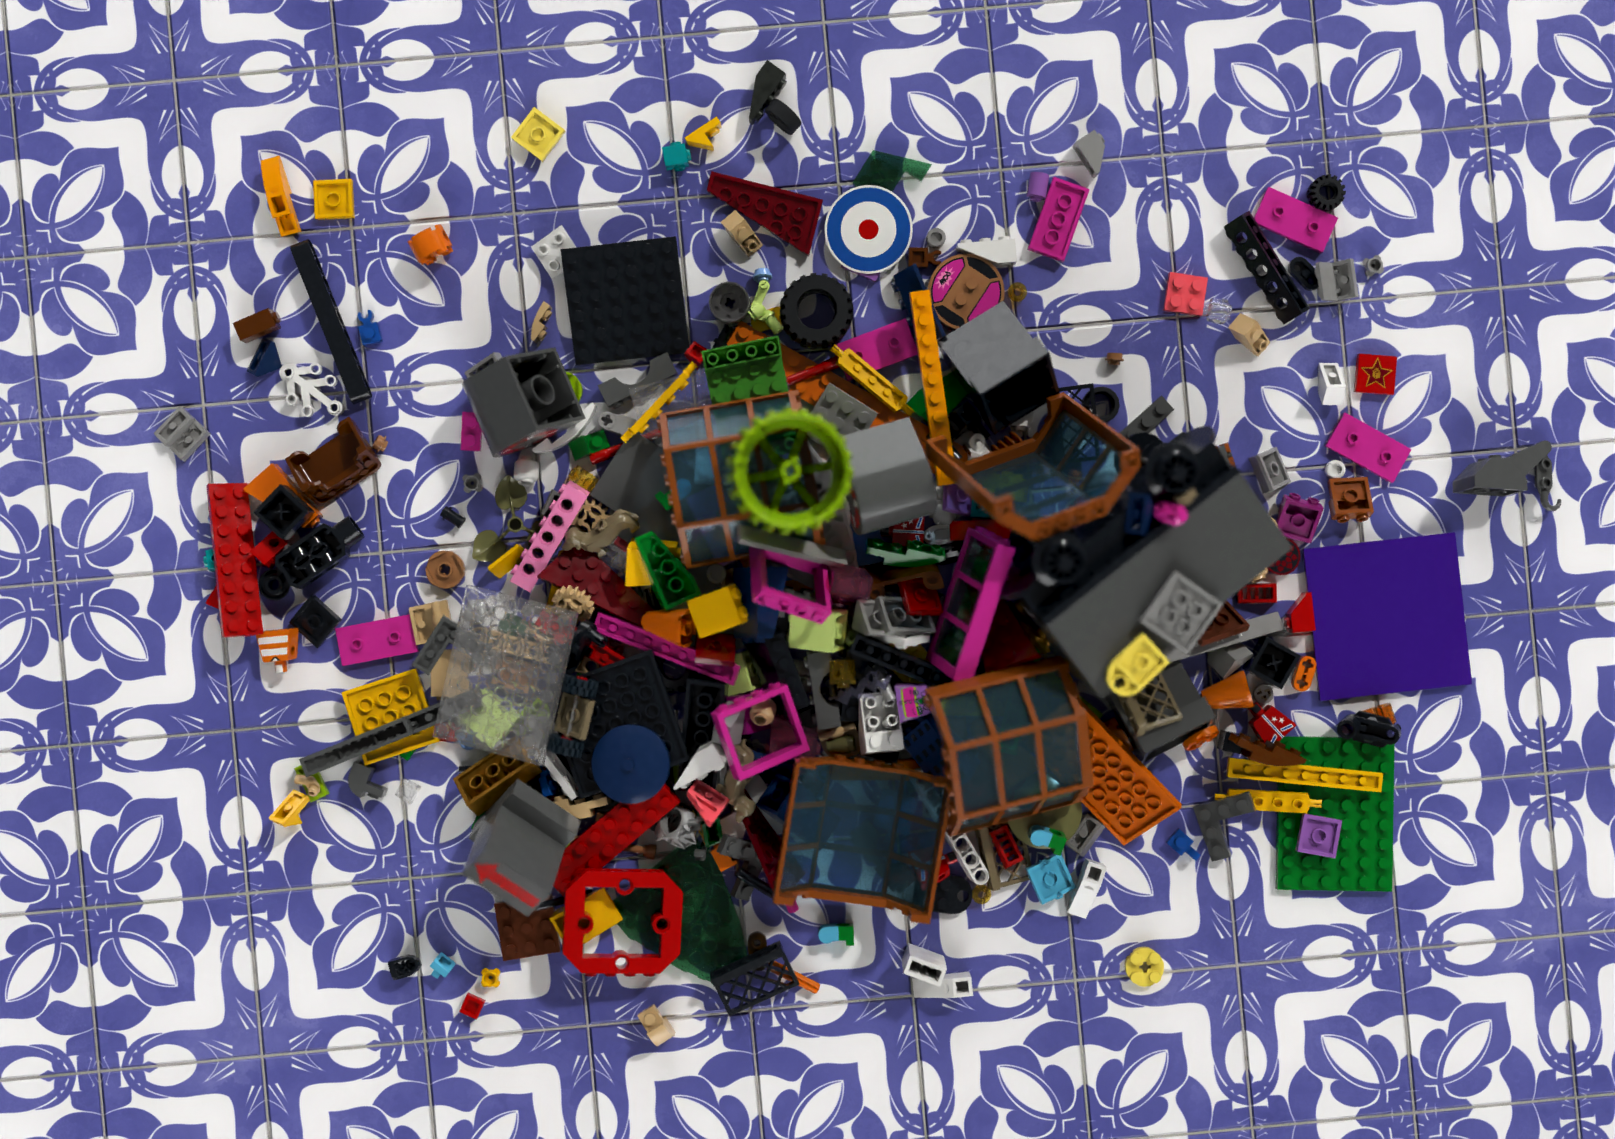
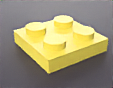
(538, 134)

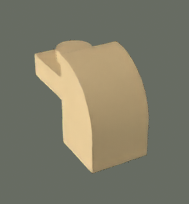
(657, 1027)

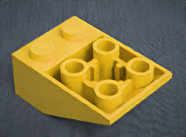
(600, 908)

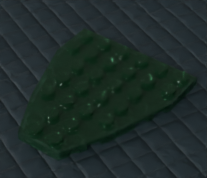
(709, 919)

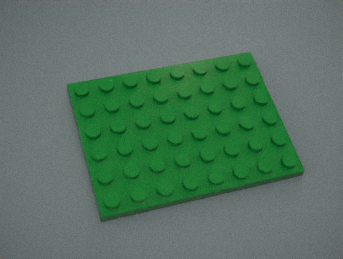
(1366, 830)

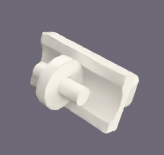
(976, 446)

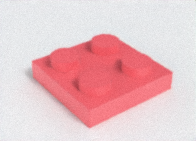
(1185, 294)

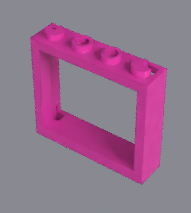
(772, 598)
(773, 759)

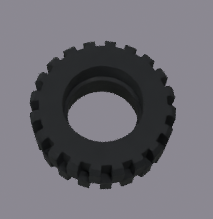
(816, 285)

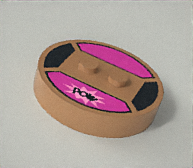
(964, 289)

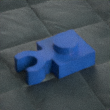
(369, 331)

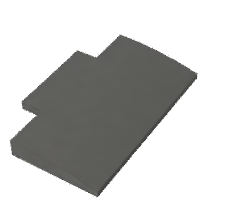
(631, 485)

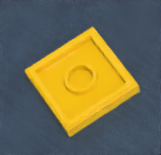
(333, 199)

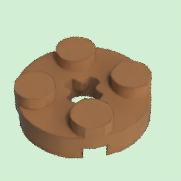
(434, 568)

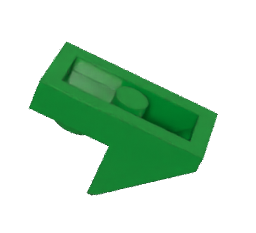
(588, 444)

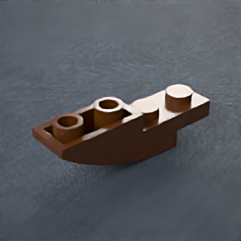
(1268, 752)

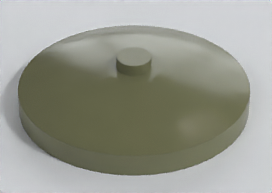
(1062, 819)

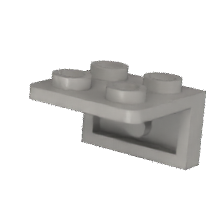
(1336, 280)

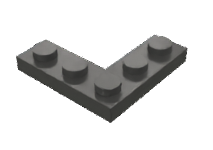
(1148, 418)
(436, 644)
(1211, 812)
(742, 850)

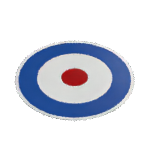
(868, 229)

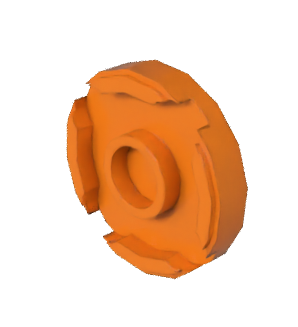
(1200, 737)

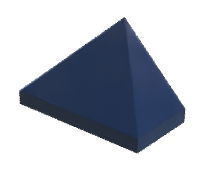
(265, 359)
(1139, 513)

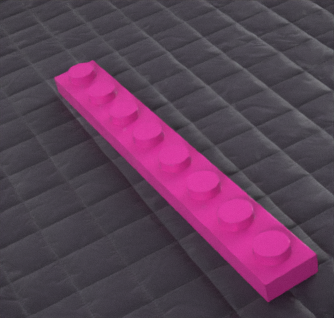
(644, 640)

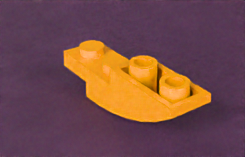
(278, 196)

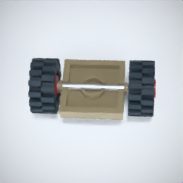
(573, 716)

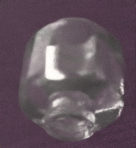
(1217, 311)

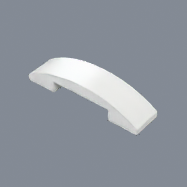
(547, 446)

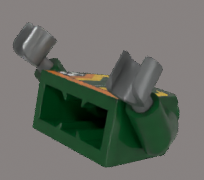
(709, 835)

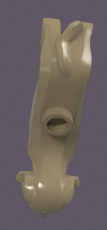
(603, 534)
(734, 789)

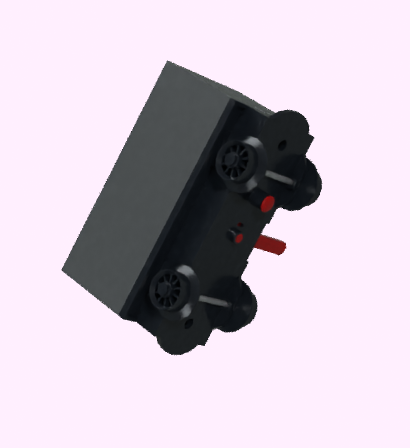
(1097, 580)

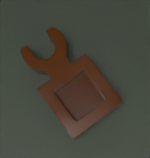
(922, 257)

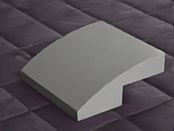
(182, 433)

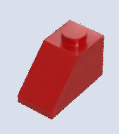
(1300, 615)

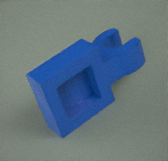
(547, 784)
(1182, 843)

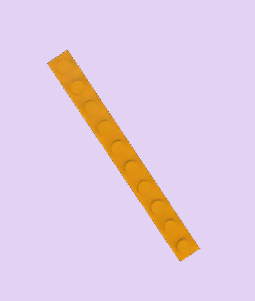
(931, 373)

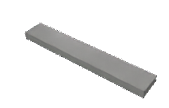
(791, 546)

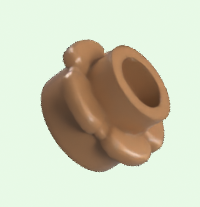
(1114, 358)
(380, 443)

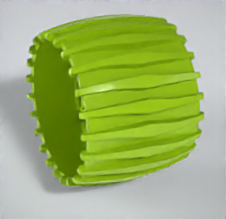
(839, 465)

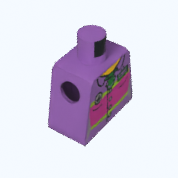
(911, 700)

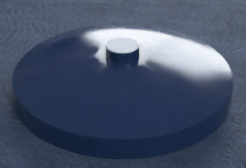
(631, 764)

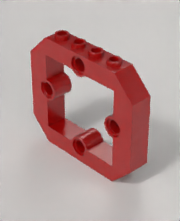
(635, 963)

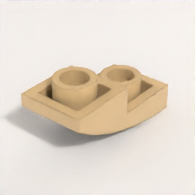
(538, 330)

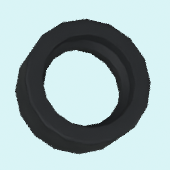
(783, 116)
(1113, 398)

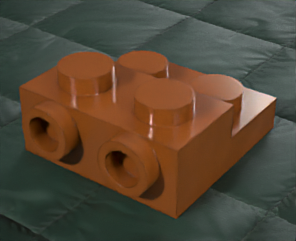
(1350, 499)

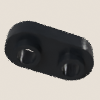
(1306, 271)

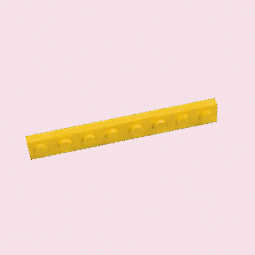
(1305, 775)

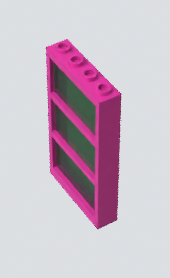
(970, 603)

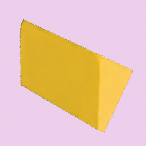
(506, 561)

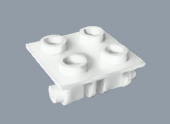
(549, 250)

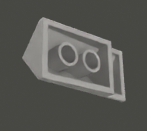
(889, 617)

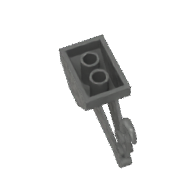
(1507, 475)

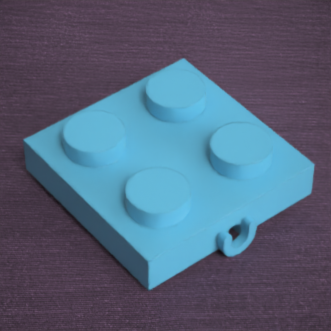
(1050, 878)

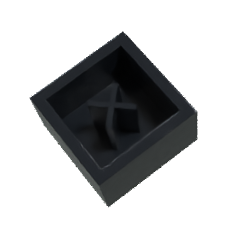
(284, 512)
(1271, 662)

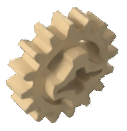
(588, 510)
(574, 601)

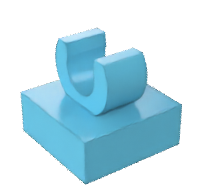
(442, 965)

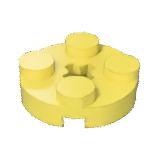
(1152, 974)

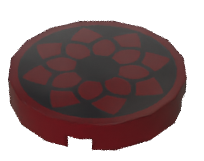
(1287, 562)

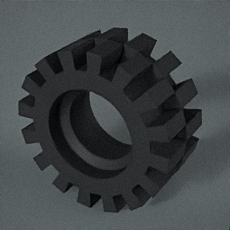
(1334, 184)

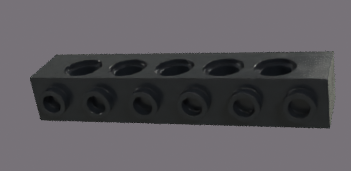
(1275, 269)
(894, 659)

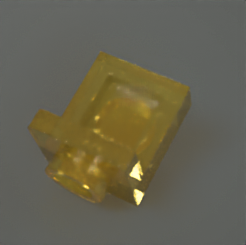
(583, 478)

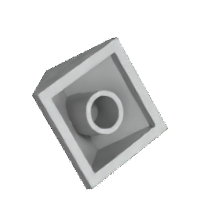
(1269, 470)

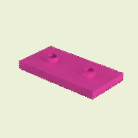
(1058, 219)
(1295, 220)
(883, 345)
(1368, 447)
(376, 640)

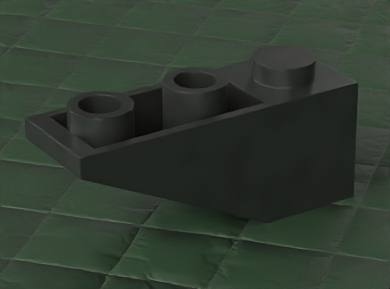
(767, 83)

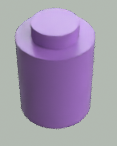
(1037, 186)

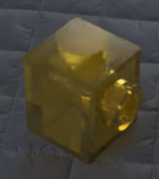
(842, 673)

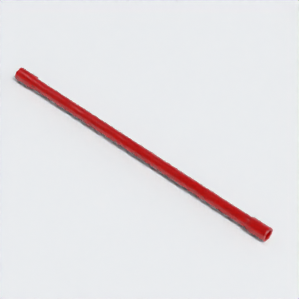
(825, 366)

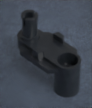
(582, 639)
(1369, 729)

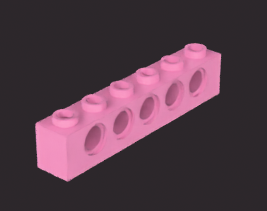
(527, 579)

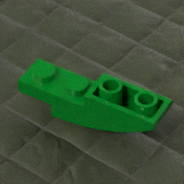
(911, 555)

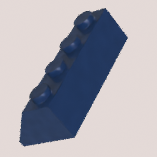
(910, 281)

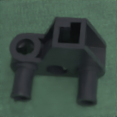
(961, 421)

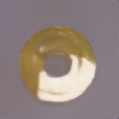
(1023, 291)
(979, 888)

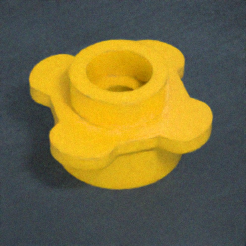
(486, 982)

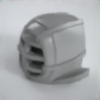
(676, 832)

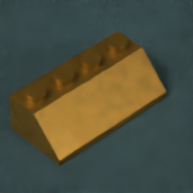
(490, 778)

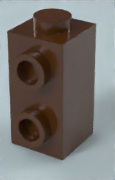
(257, 325)

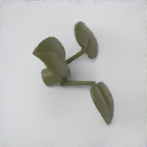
(508, 495)

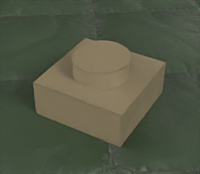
(1184, 498)

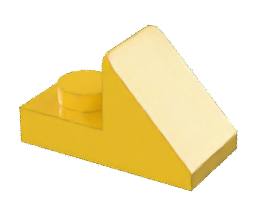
(699, 137)
(288, 810)

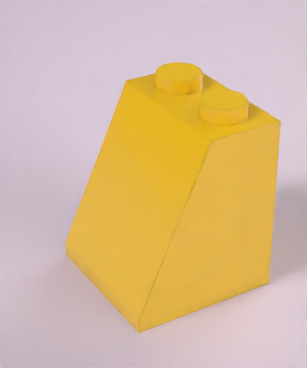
(635, 570)
(717, 610)

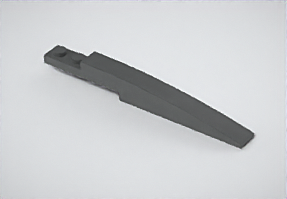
(370, 740)

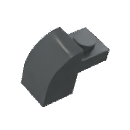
(360, 781)

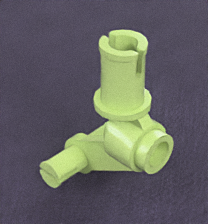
(759, 312)

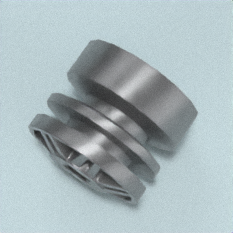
(719, 298)

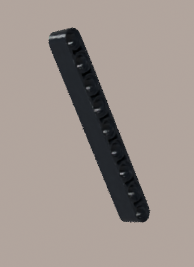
(331, 321)

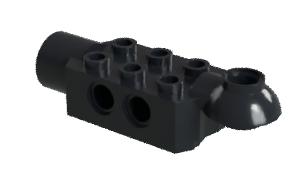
(310, 558)

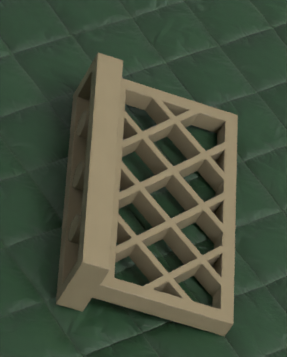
(1134, 710)
(988, 858)

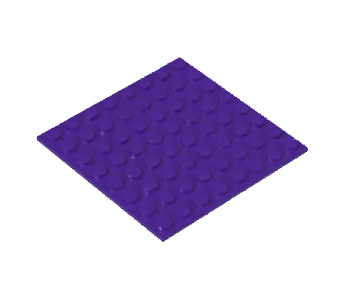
(1387, 616)

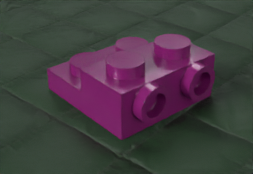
(1299, 517)

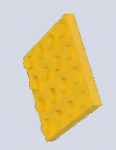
(385, 702)

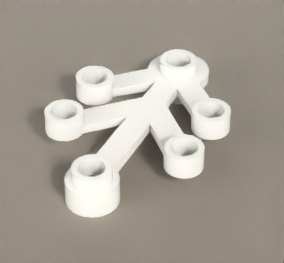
(308, 388)

